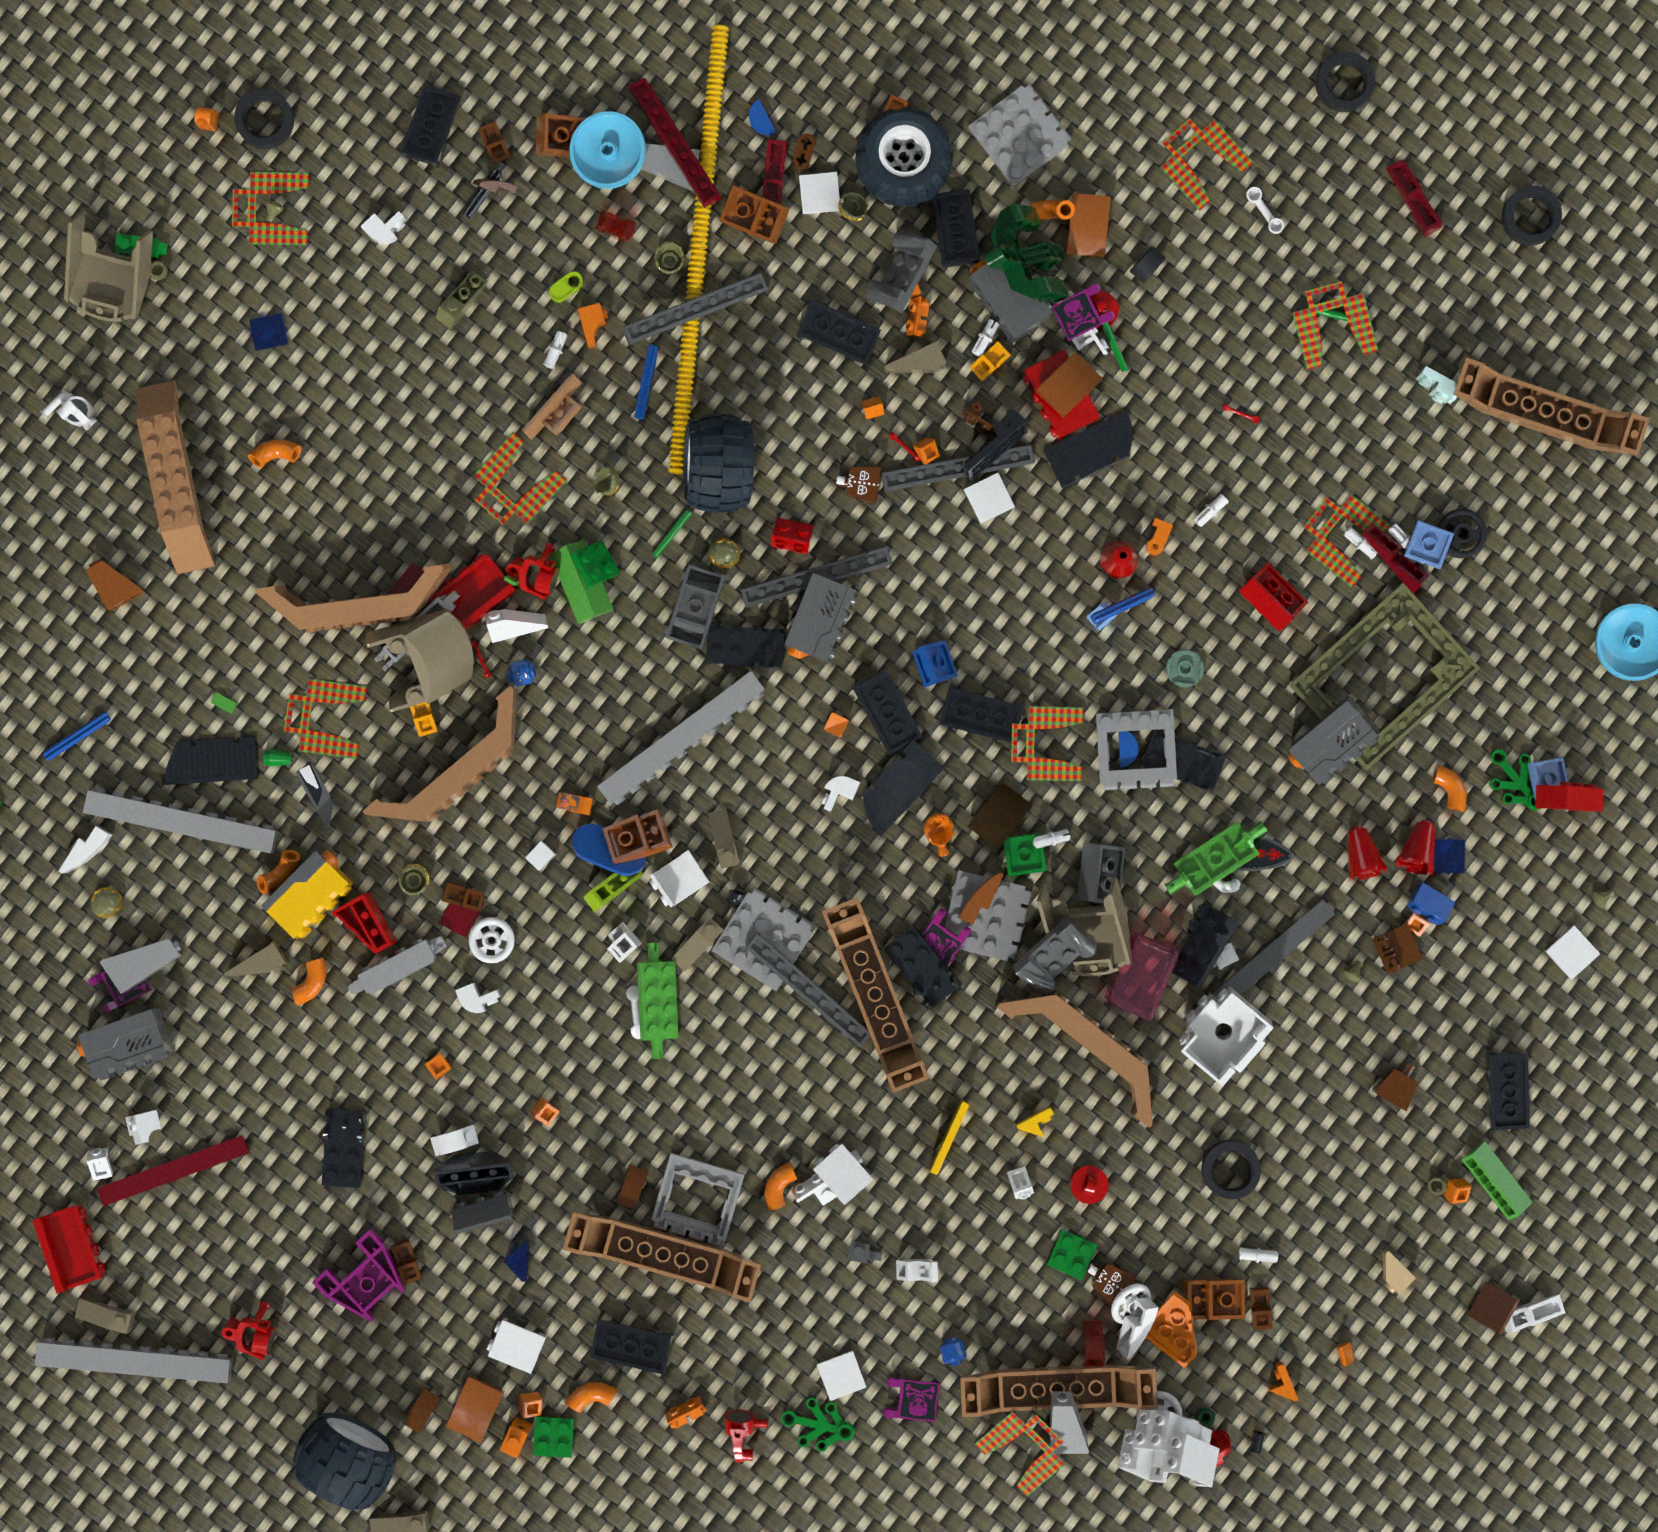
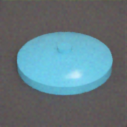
(607, 150)
(1629, 642)

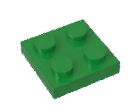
(595, 564)
(1023, 856)
(1071, 1254)
(553, 1436)

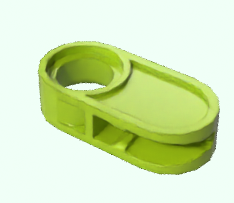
(563, 290)

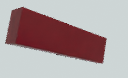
(774, 170)
(1414, 198)
(1390, 552)

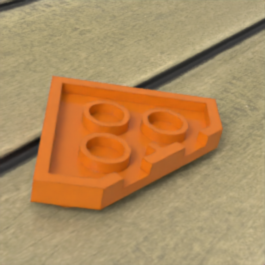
(1174, 1330)

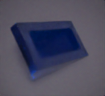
(518, 1261)

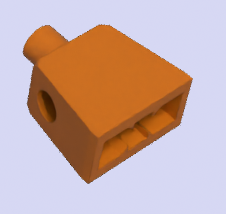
(516, 1437)

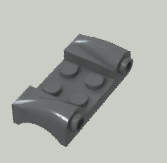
(904, 272)
(695, 607)
(1053, 955)

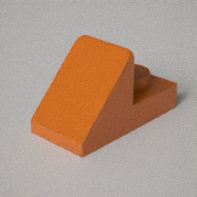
(1284, 1388)

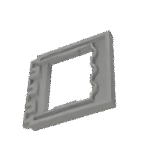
(1134, 722)
(703, 1172)

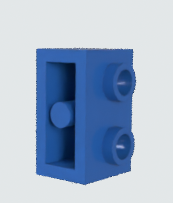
(1430, 904)

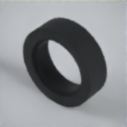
(1356, 61)
(257, 96)
(1550, 201)
(1254, 1173)

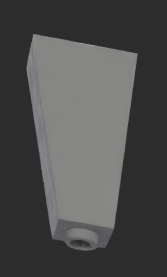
(661, 164)
(139, 964)
(1067, 1424)

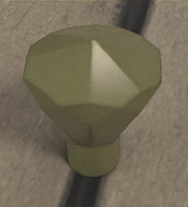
(273, 209)
(1600, 897)
(1353, 972)

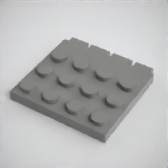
(1020, 134)
(776, 927)
(994, 927)

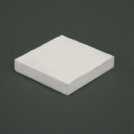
(819, 192)
(989, 498)
(1572, 952)
(841, 1375)

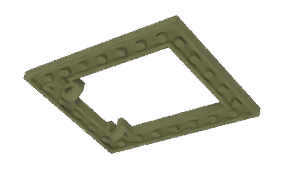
(1451, 670)

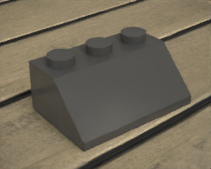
(1097, 869)
(482, 1212)

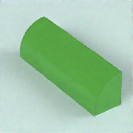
(1497, 1181)

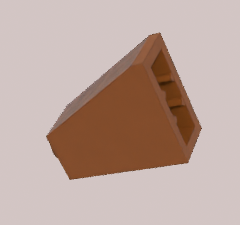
(112, 585)

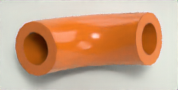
(1054, 209)
(274, 449)
(1453, 785)
(275, 878)
(312, 984)
(776, 1184)
(590, 1393)

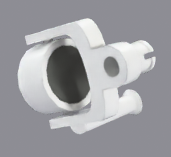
(73, 409)

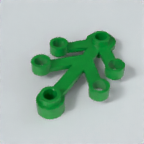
(1518, 783)
(821, 1425)

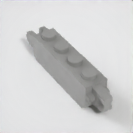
(440, 603)
(398, 967)

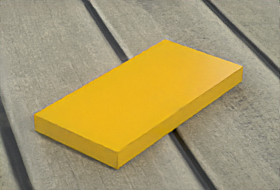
(949, 1137)

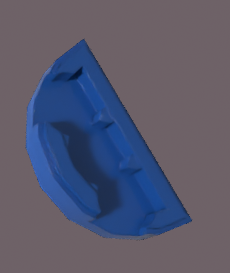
(759, 120)
(1127, 748)

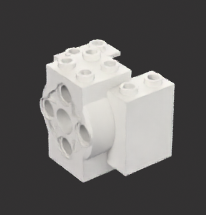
(1222, 1054)
(1170, 1444)

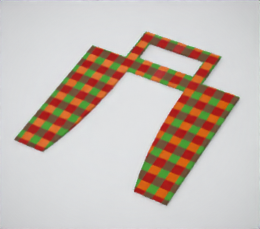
(1181, 173)
(270, 184)
(1357, 316)
(532, 501)
(1325, 551)
(1047, 718)
(320, 742)
(1011, 1428)

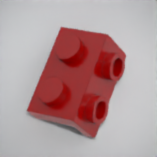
(791, 535)

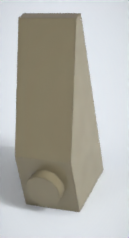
(921, 361)
(723, 838)
(697, 944)
(264, 961)
(105, 1315)
(404, 1522)

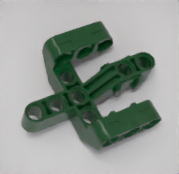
(1016, 261)

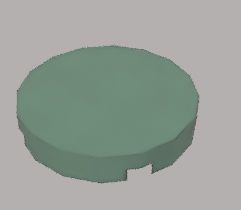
(1184, 668)

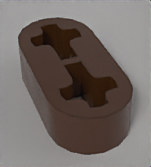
(808, 152)

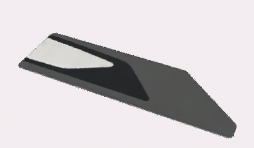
(316, 792)

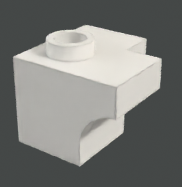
(623, 942)
(142, 1125)

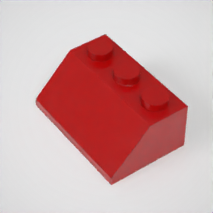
(1273, 596)

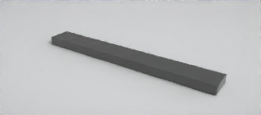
(694, 308)
(952, 469)
(799, 581)
(1278, 949)
(808, 989)

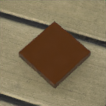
(1493, 1308)

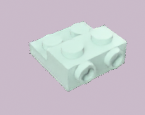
(1442, 387)

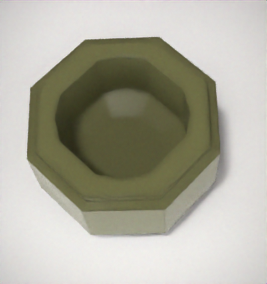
(159, 270)
(1437, 1185)

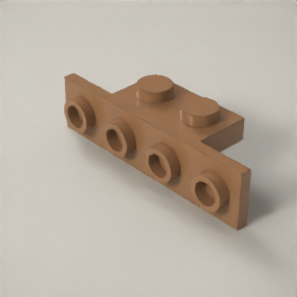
(556, 411)

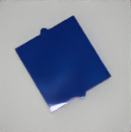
(268, 332)
(1449, 856)

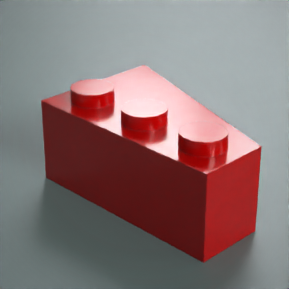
(1570, 797)
(366, 922)

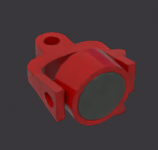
(546, 577)
(263, 1335)
(739, 1425)

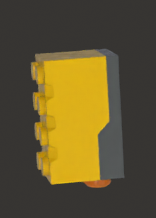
(308, 894)

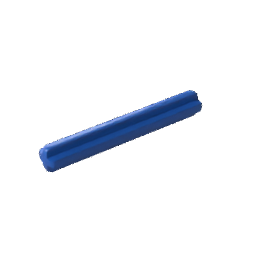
(646, 381)
(1122, 605)
(76, 736)

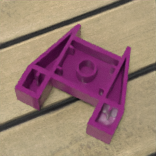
(367, 1281)

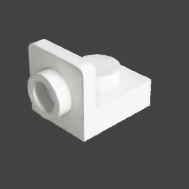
(1227, 957)
(99, 1163)
(1020, 1183)

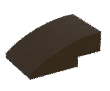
(1000, 816)

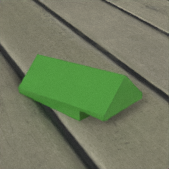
(584, 601)

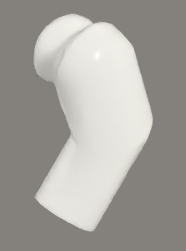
(1228, 887)

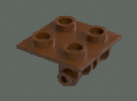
(972, 417)
(1397, 949)

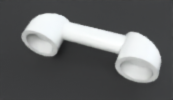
(1275, 224)
(632, 994)

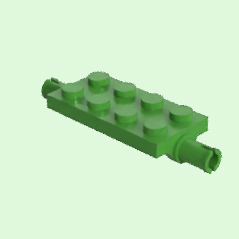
(1216, 858)
(657, 1000)

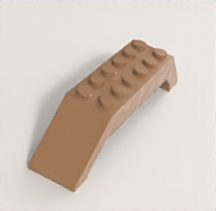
(1549, 411)
(171, 477)
(353, 611)
(462, 773)
(875, 995)
(1094, 1040)
(662, 1254)
(1032, 1388)

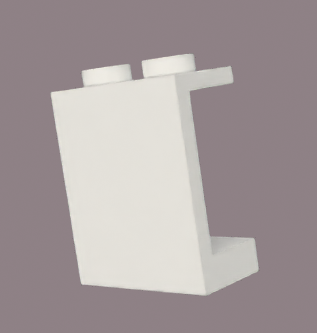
(678, 879)
(842, 1173)
(516, 1346)

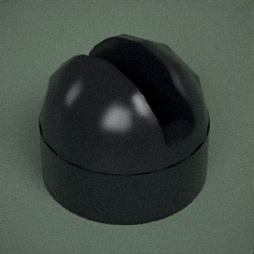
(735, 897)

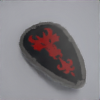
(1270, 856)

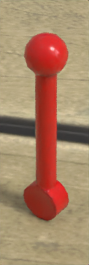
(1255, 419)
(893, 436)
(475, 645)

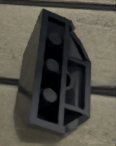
(474, 1173)

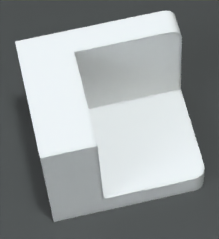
(540, 855)

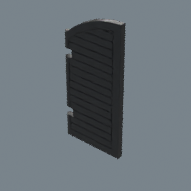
(1091, 449)
(213, 761)
(899, 786)

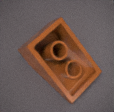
(555, 134)

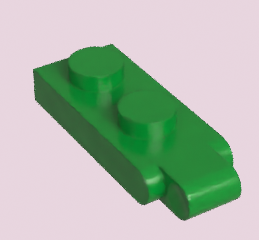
(126, 243)

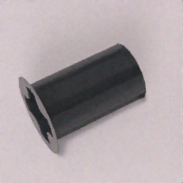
(1257, 1441)

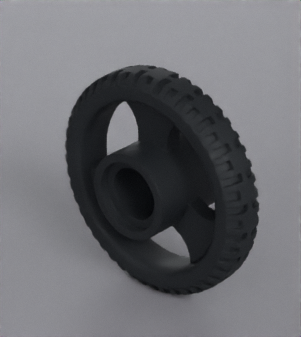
(1479, 533)

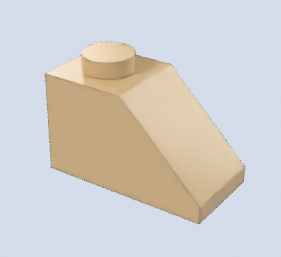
(1395, 1274)

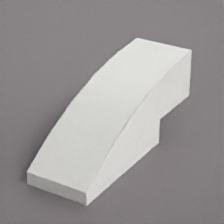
(85, 850)
(1535, 1313)
(1136, 1326)

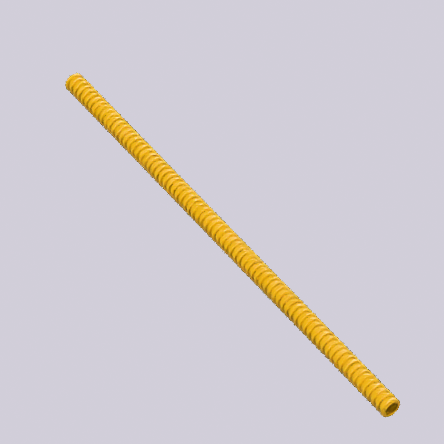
(698, 246)

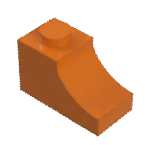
(592, 319)

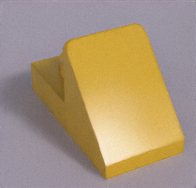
(1030, 1124)

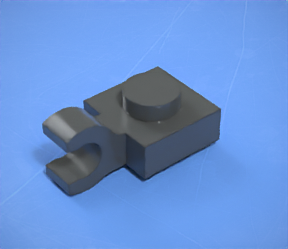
(860, 1252)

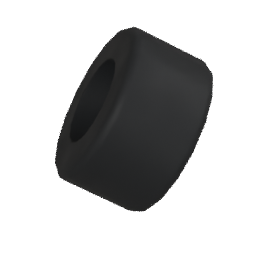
(1147, 264)

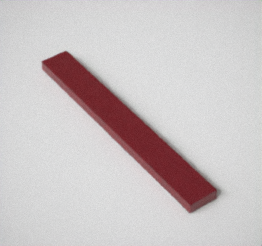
(674, 142)
(173, 1170)

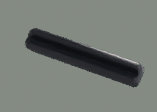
(480, 196)

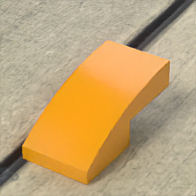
(990, 361)
(423, 719)

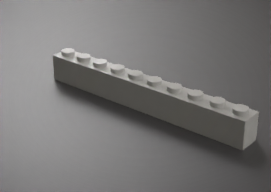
(681, 738)
(180, 821)
(133, 1360)

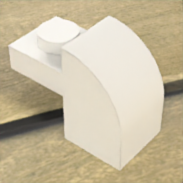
(382, 232)
(839, 786)
(472, 1001)
(454, 1140)
(917, 1270)

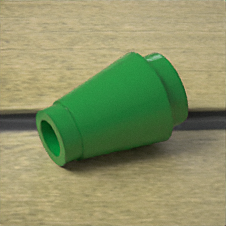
(276, 758)

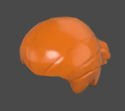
(939, 831)

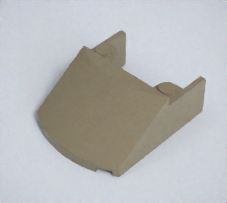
(103, 281)
(438, 652)
(1104, 922)

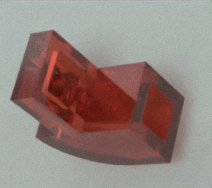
(615, 227)
(1094, 1343)

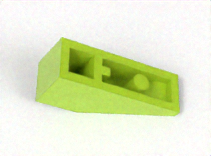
(609, 889)

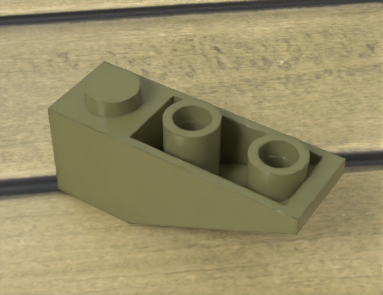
(460, 300)

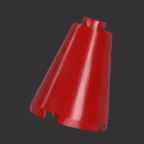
(1113, 564)
(1419, 849)
(1363, 855)

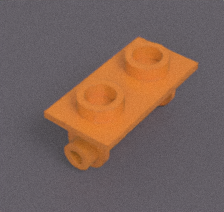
(915, 325)
(677, 1415)

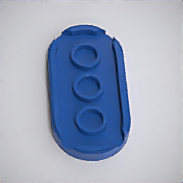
(592, 847)

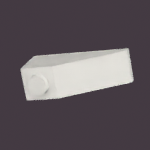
(510, 623)

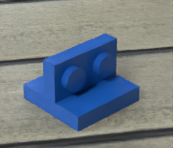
(934, 663)

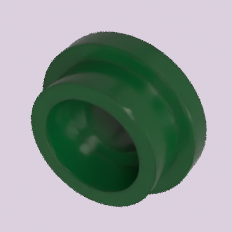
(1211, 1417)

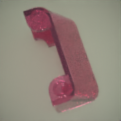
(1145, 979)

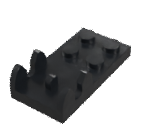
(430, 126)
(955, 228)
(838, 332)
(1005, 438)
(745, 646)
(887, 711)
(980, 715)
(1193, 763)
(1204, 945)
(922, 967)
(1508, 1090)
(343, 1147)
(631, 1346)

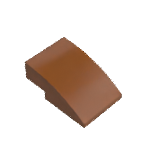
(754, 214)
(1088, 225)
(1069, 384)
(637, 837)
(980, 899)
(1215, 1298)
(475, 1408)

